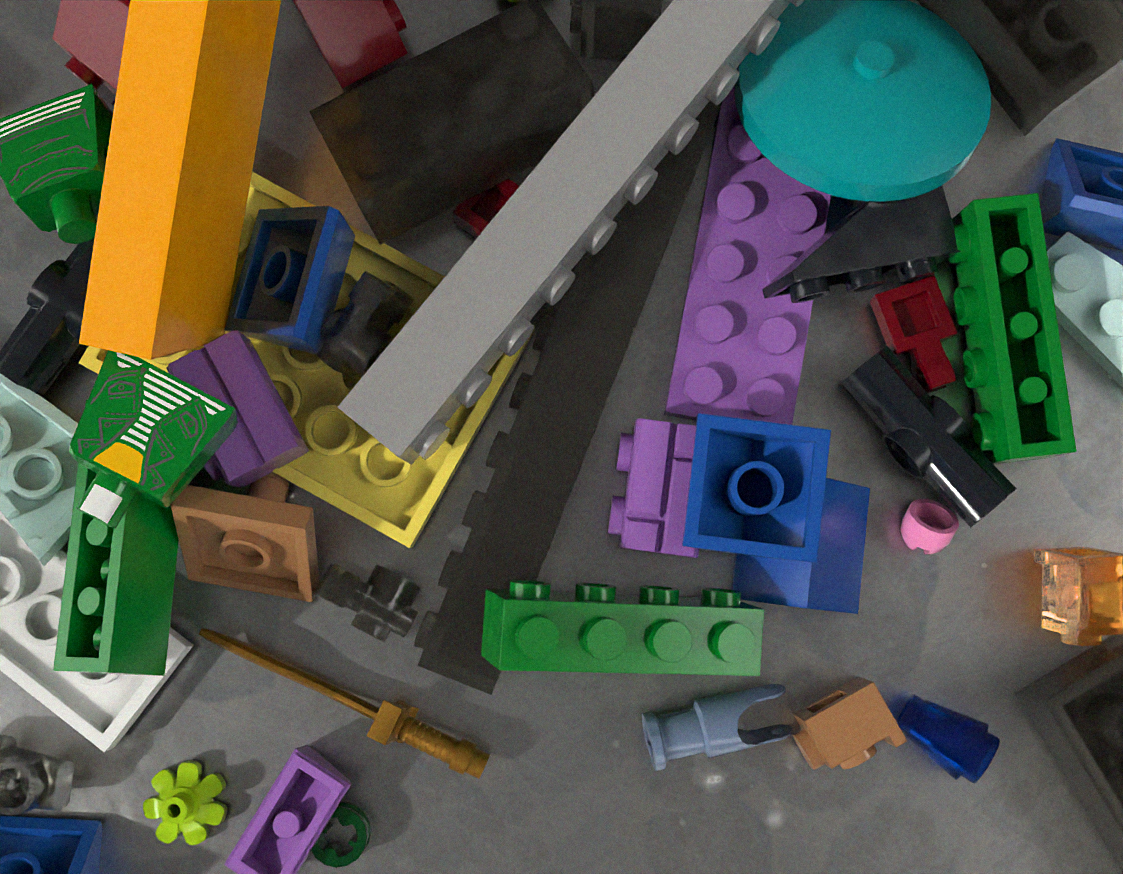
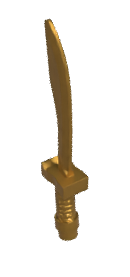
(391, 721)

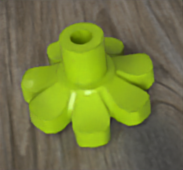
(186, 803)

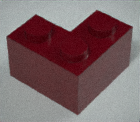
(354, 34)

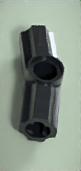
(51, 325)
(928, 437)

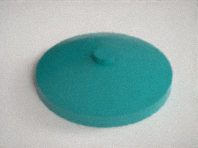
(865, 98)

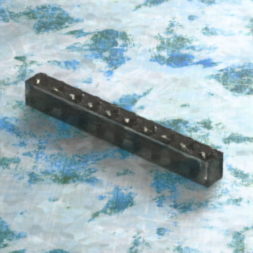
(555, 419)

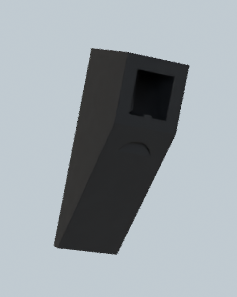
(871, 244)

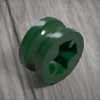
(333, 853)

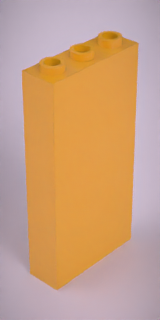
(177, 173)

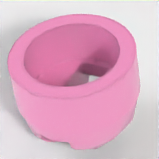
(928, 526)

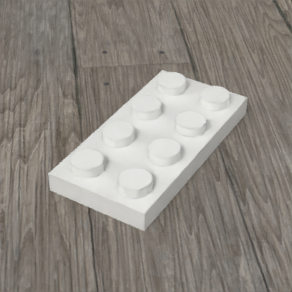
(30, 606)

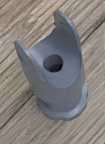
(710, 727)

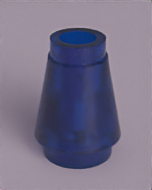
(949, 738)

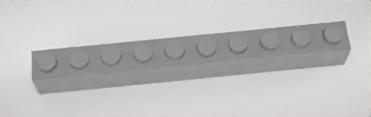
(555, 219)

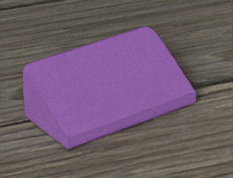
(290, 816)

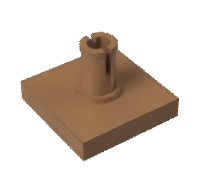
(249, 539)

